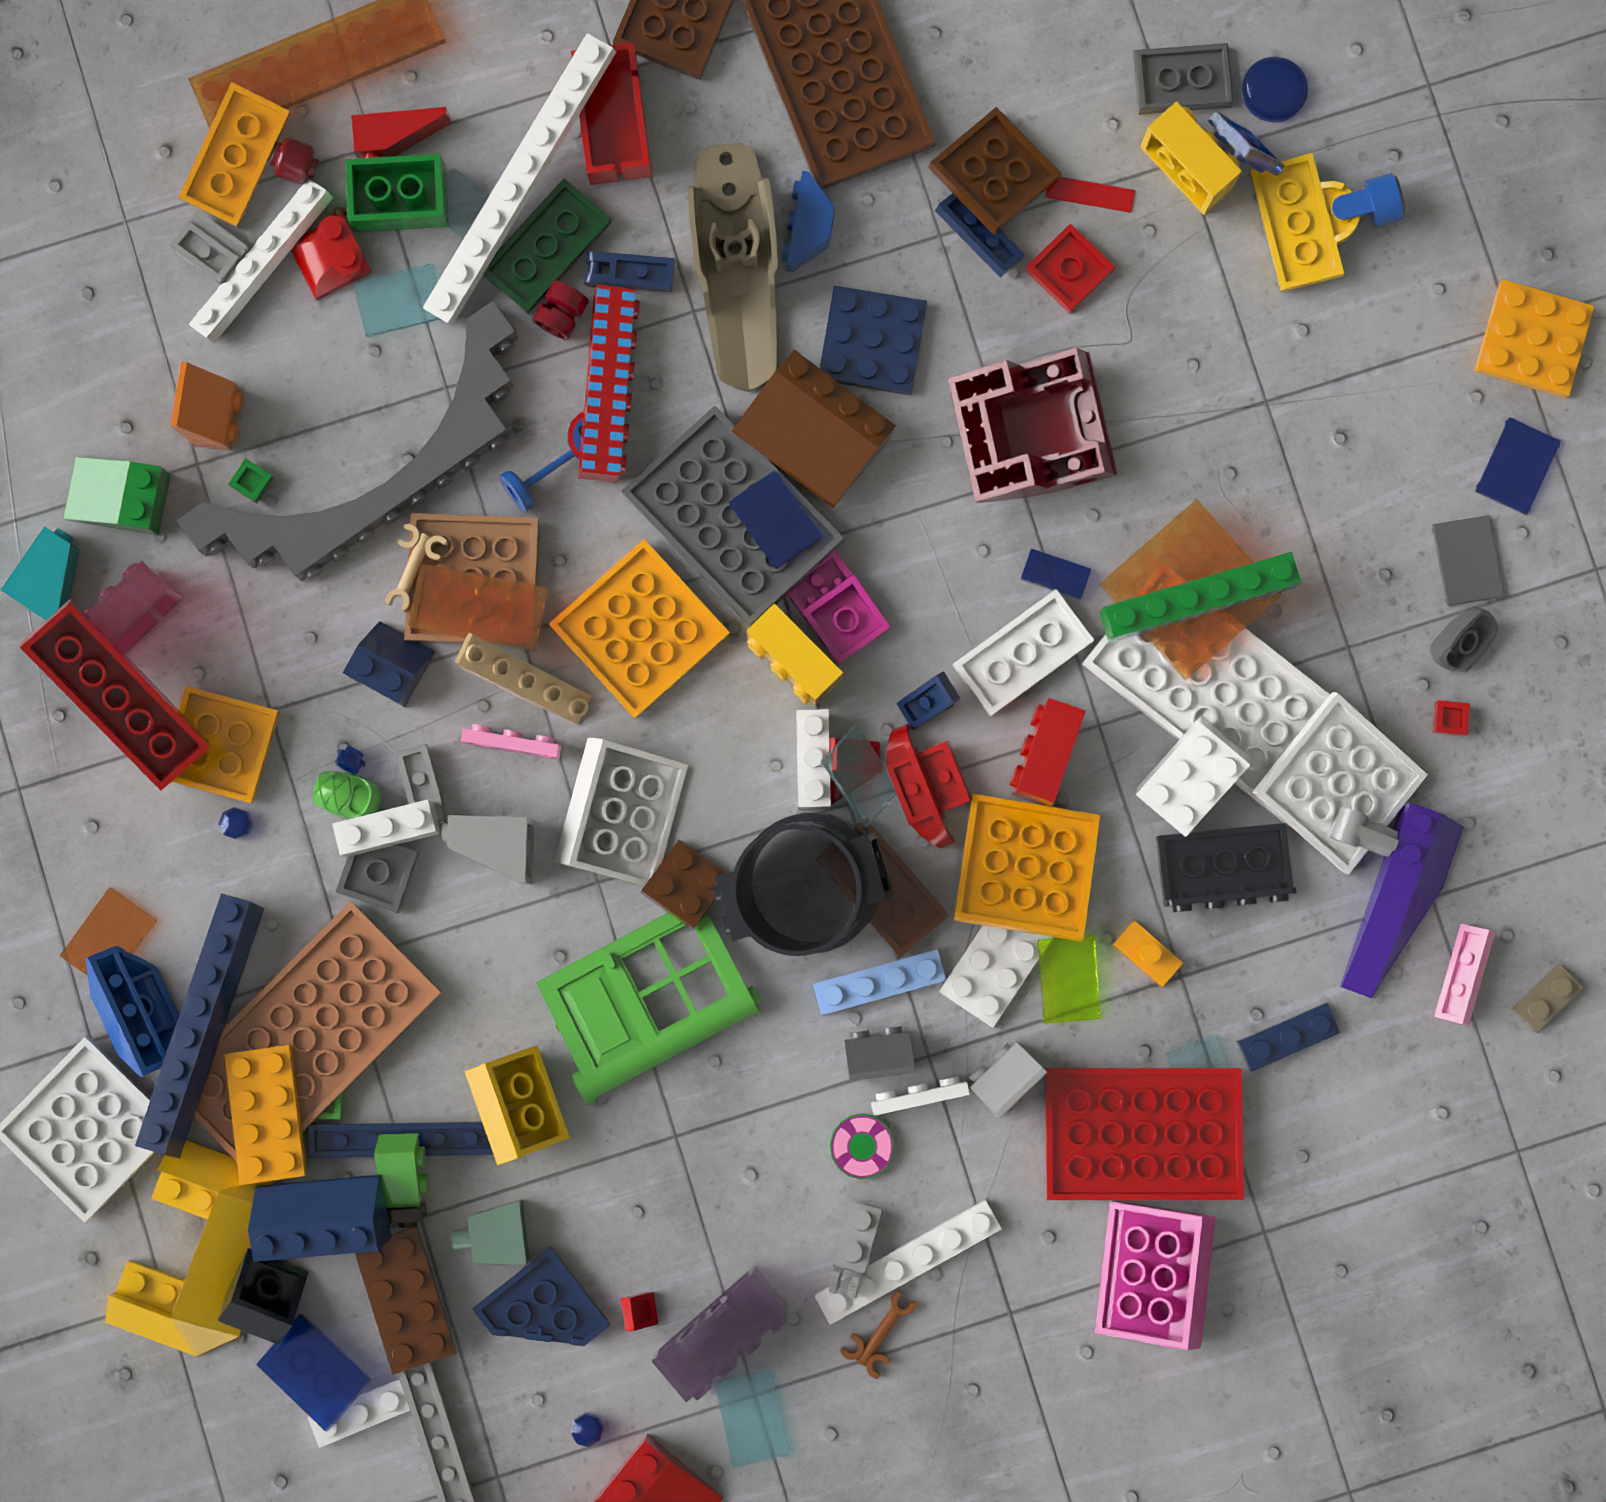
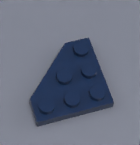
(543, 1305)

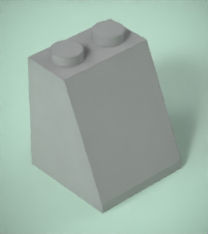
(495, 842)

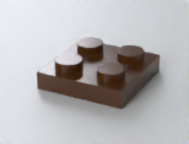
(683, 884)

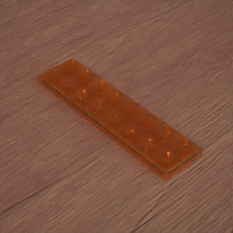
(325, 55)

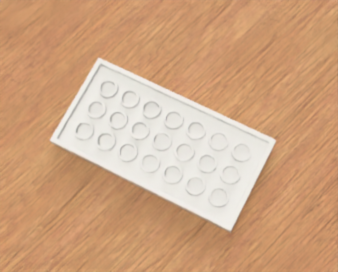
(1240, 690)

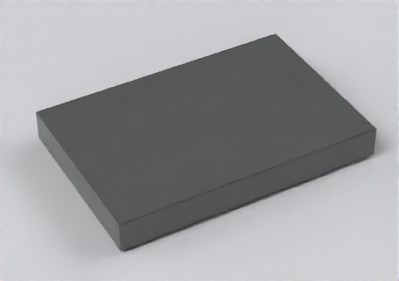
(1186, 74)

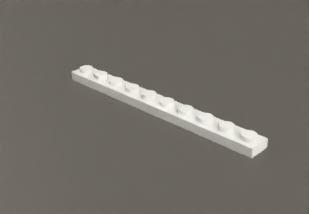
(519, 179)

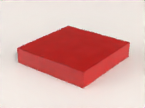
(1069, 268)

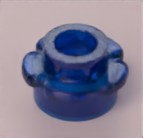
(350, 760)

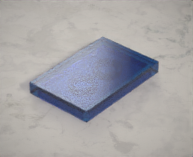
(314, 1372)

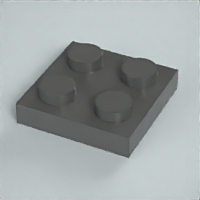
(379, 876)

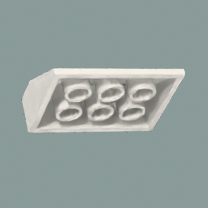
(620, 812)

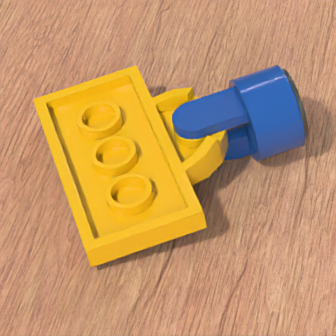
(1311, 218)

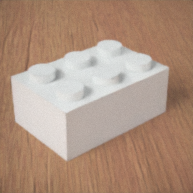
(1193, 776)

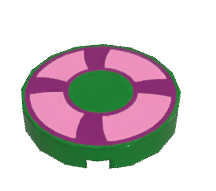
(862, 1146)

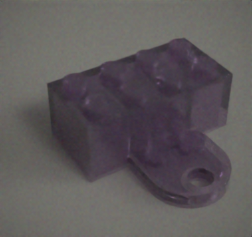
(721, 1334)

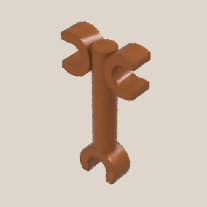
(866, 1353)

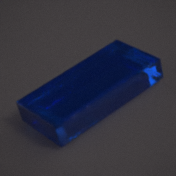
(1055, 573)

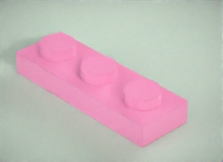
(511, 741)
(1464, 974)

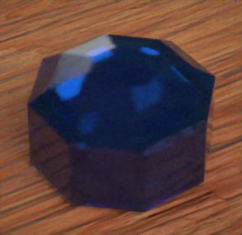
(235, 823)
(587, 1429)

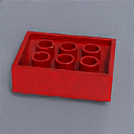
(656, 1476)

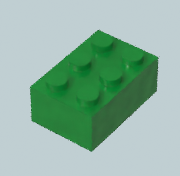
(396, 193)

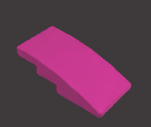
(838, 608)

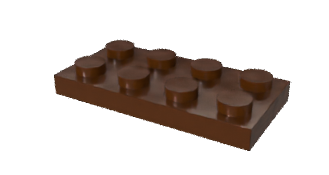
(906, 914)
(406, 1302)

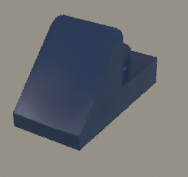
(928, 700)

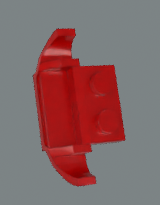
(925, 784)

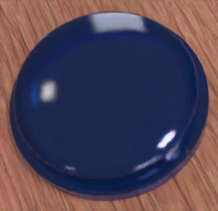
(1274, 89)

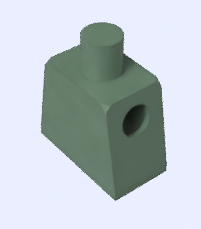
(496, 1235)

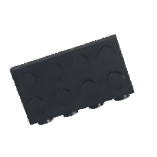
(1225, 866)

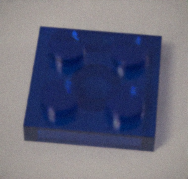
(1245, 144)

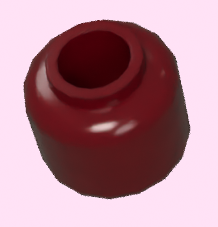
(294, 161)

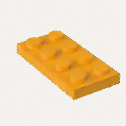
(234, 154)
(265, 1114)

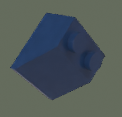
(389, 663)

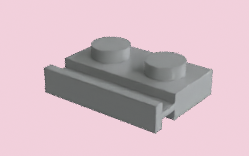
(209, 247)

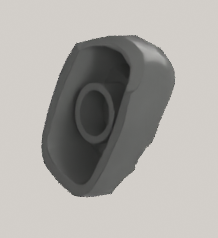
(1464, 640)

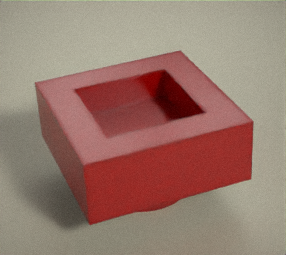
(1451, 718)
(639, 1311)

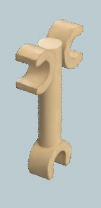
(420, 544)

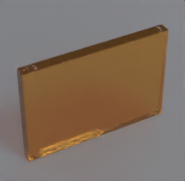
(109, 924)

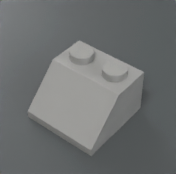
(1006, 1078)

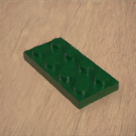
(546, 245)

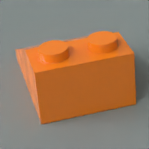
(206, 408)

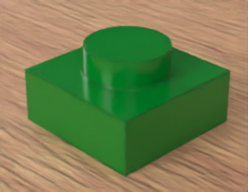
(251, 480)

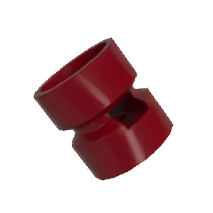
(561, 308)

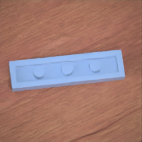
(879, 982)

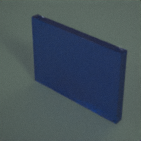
(1517, 466)
(775, 519)

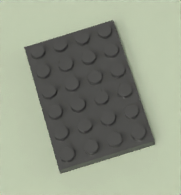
(688, 504)

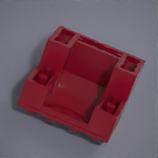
(1032, 426)

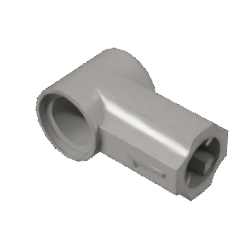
(1357, 831)

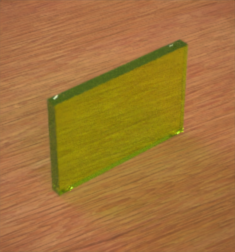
(1068, 979)

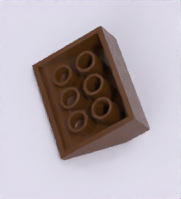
(814, 428)

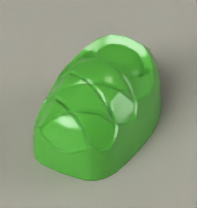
(346, 794)

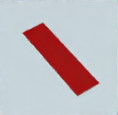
(1092, 194)

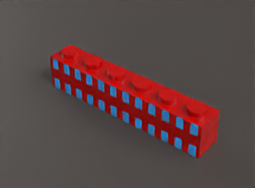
(607, 384)

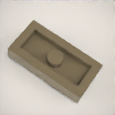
(1547, 998)

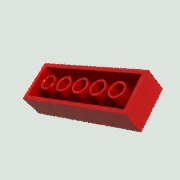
(115, 694)

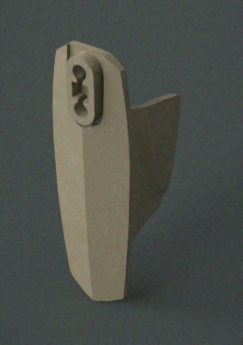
(736, 263)

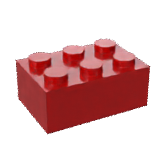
(1046, 751)

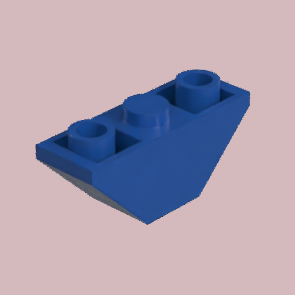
(809, 223)

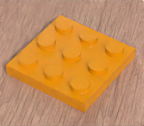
(1534, 338)
(238, 743)

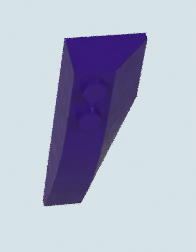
(1401, 894)

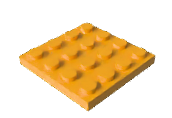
(639, 629)
(1027, 867)

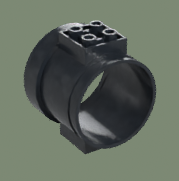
(862, 850)

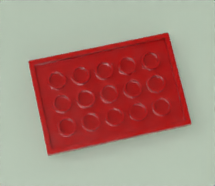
(1144, 1134)

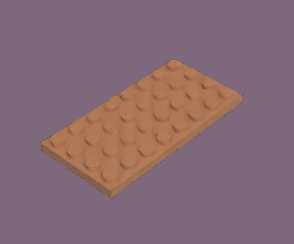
(336, 1007)

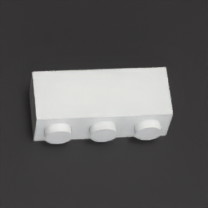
(811, 749)
(386, 828)

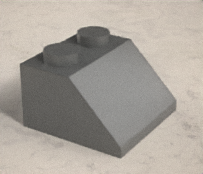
(880, 1054)

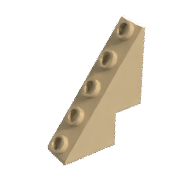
(522, 679)

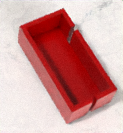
(615, 122)

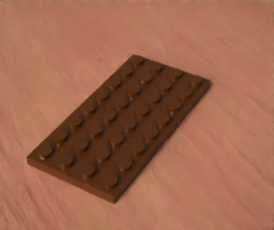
(840, 84)

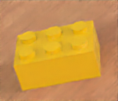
(1191, 157)
(793, 656)
(517, 1104)

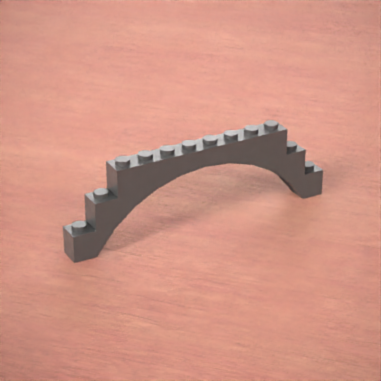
(316, 538)

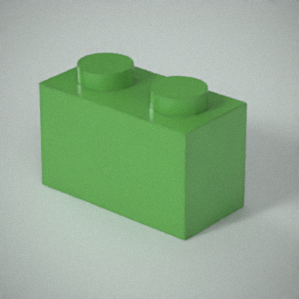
(400, 1165)

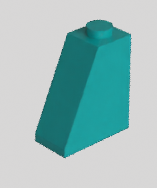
(45, 573)

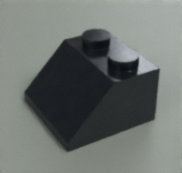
(263, 1298)

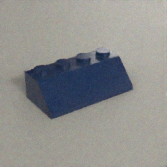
(318, 1218)

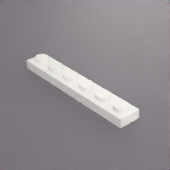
(261, 260)
(911, 1260)

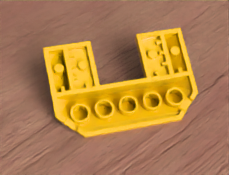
(187, 1310)

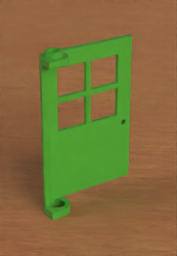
(606, 1014)

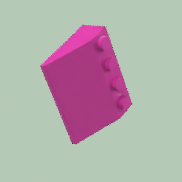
(1155, 1275)

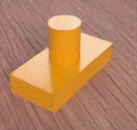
(1147, 953)

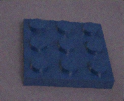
(873, 339)

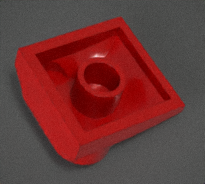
(330, 257)

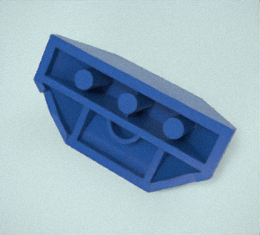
(132, 1007)

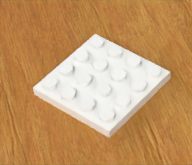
(1335, 765)
(81, 1129)

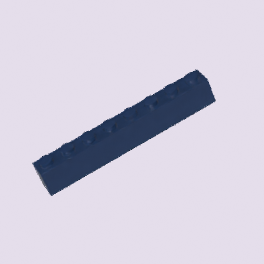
(199, 1026)

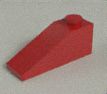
(395, 131)

